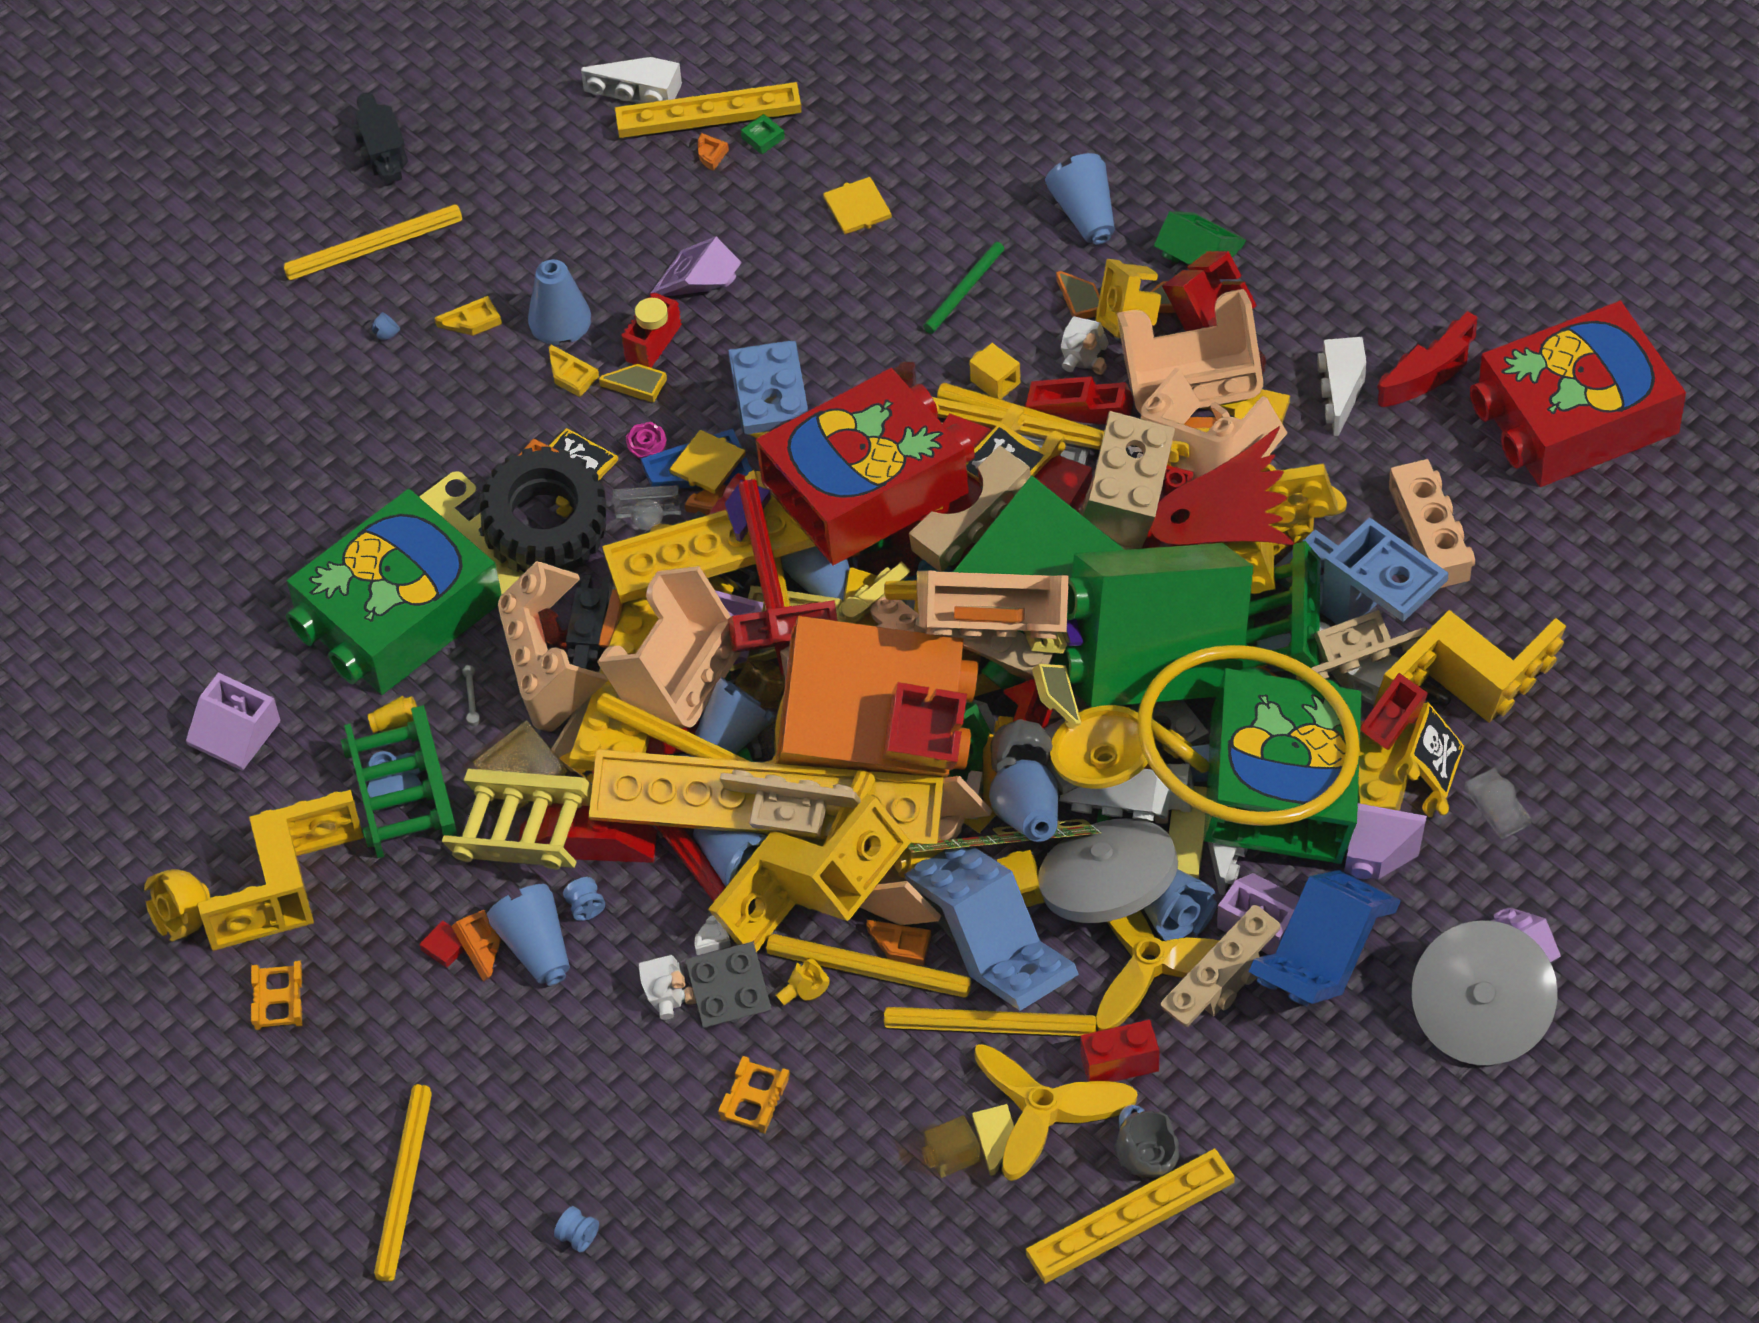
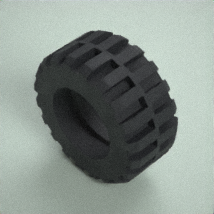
(543, 474)

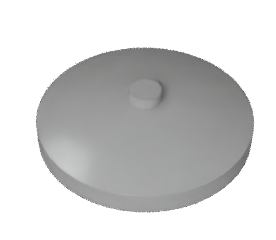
(1108, 872)
(1484, 992)

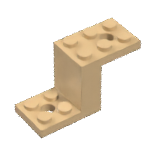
(1126, 488)

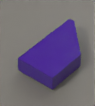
(736, 512)

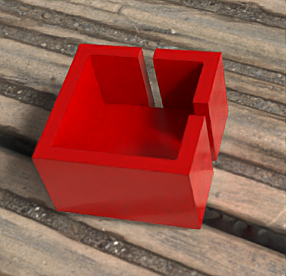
(1197, 289)
(921, 730)

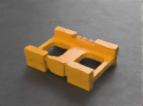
(265, 997)
(743, 1092)

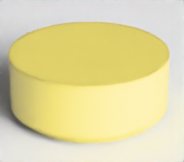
(651, 313)

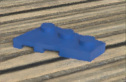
(658, 465)

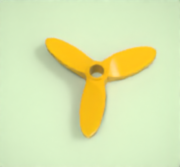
(1173, 958)
(1045, 1105)

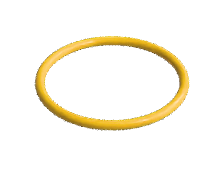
(1228, 813)

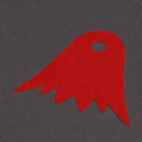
(1226, 503)

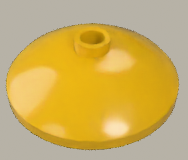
(1099, 750)

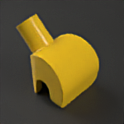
(806, 981)

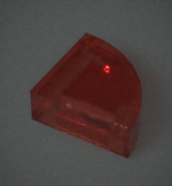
(907, 372)
(551, 629)

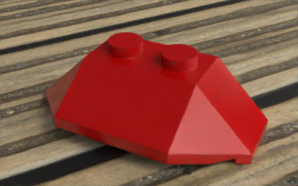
(599, 839)

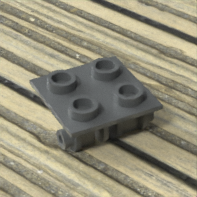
(728, 984)

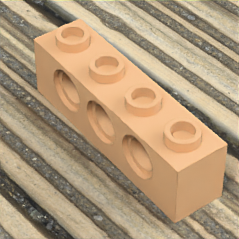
(1430, 519)

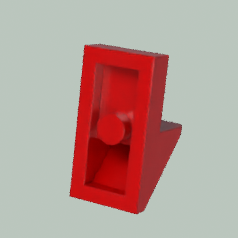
(1029, 703)
(1394, 711)

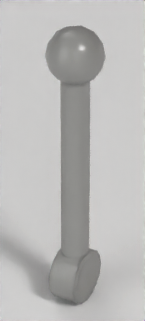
(472, 717)

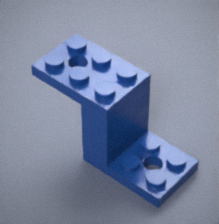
(1324, 937)

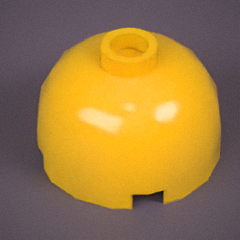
(175, 901)

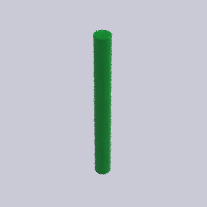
(963, 287)

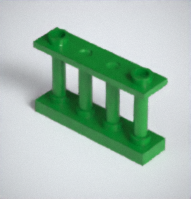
(1305, 615)
(423, 759)

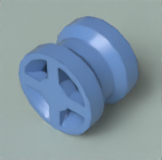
(584, 898)
(576, 1229)

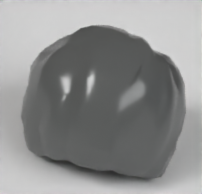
(1019, 742)
(1147, 1144)

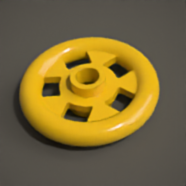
(1179, 747)

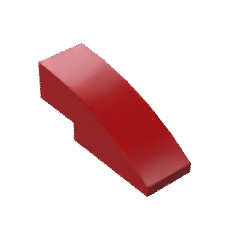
(1080, 399)
(774, 625)

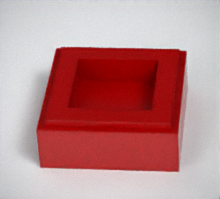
(442, 944)

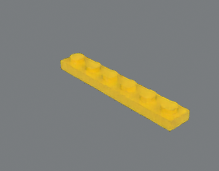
(708, 110)
(1129, 1216)

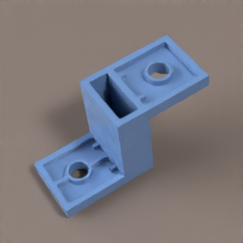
(767, 385)
(1362, 571)
(991, 925)

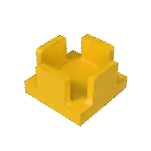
(1122, 293)

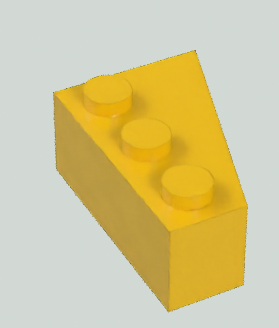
(1376, 764)

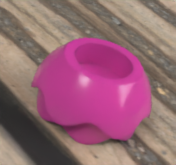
(646, 432)

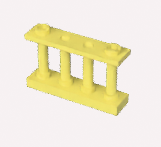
(515, 789)

